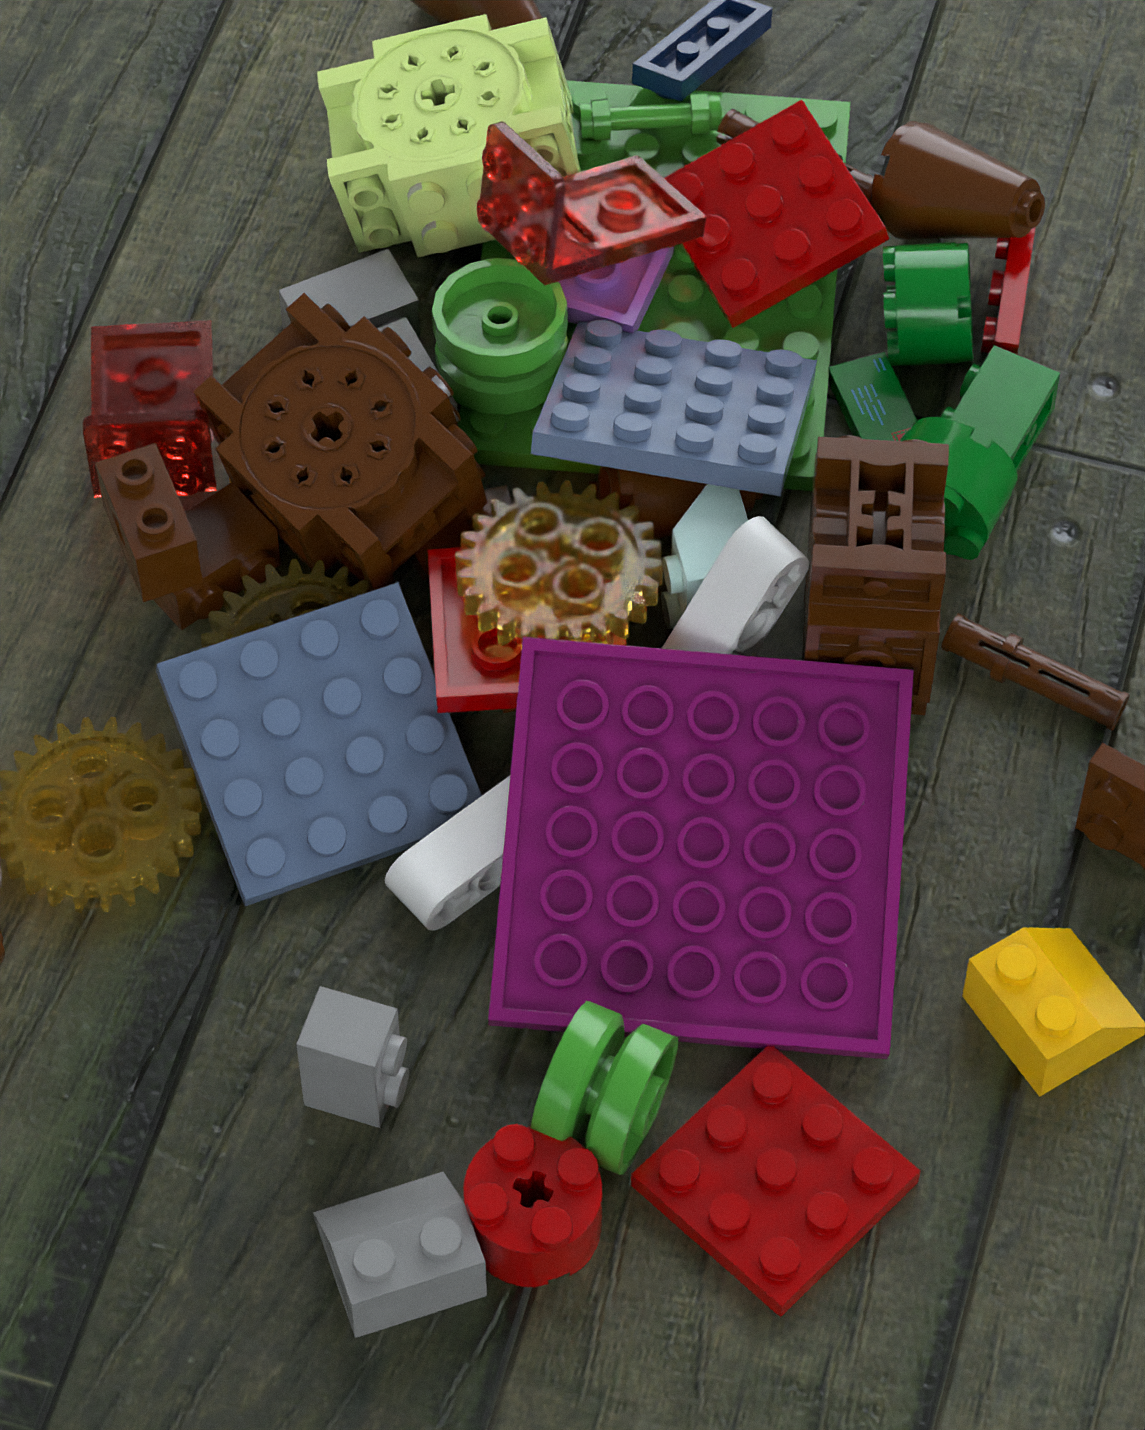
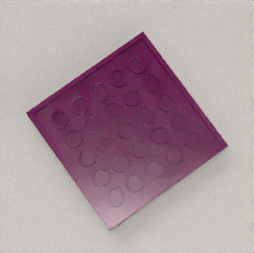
(704, 846)

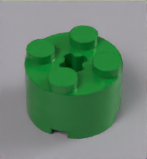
(928, 304)
(976, 483)

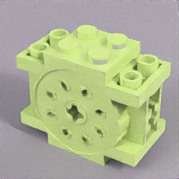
(418, 119)

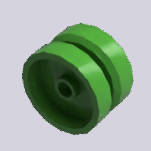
(499, 336)
(605, 1085)

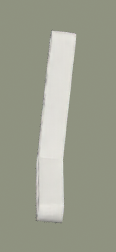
(726, 616)

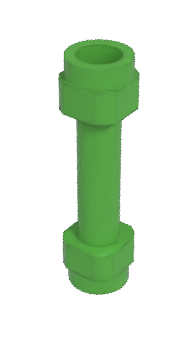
(599, 119)

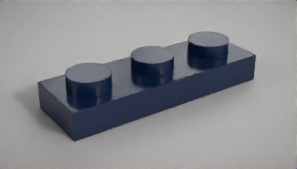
(701, 47)

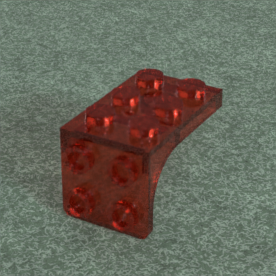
(580, 219)
(146, 397)

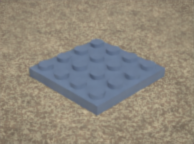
(676, 407)
(318, 742)

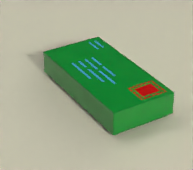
(871, 398)

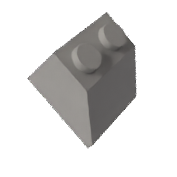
(402, 1253)

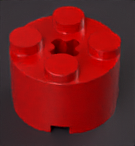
(538, 1171)

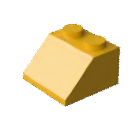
(1049, 1005)

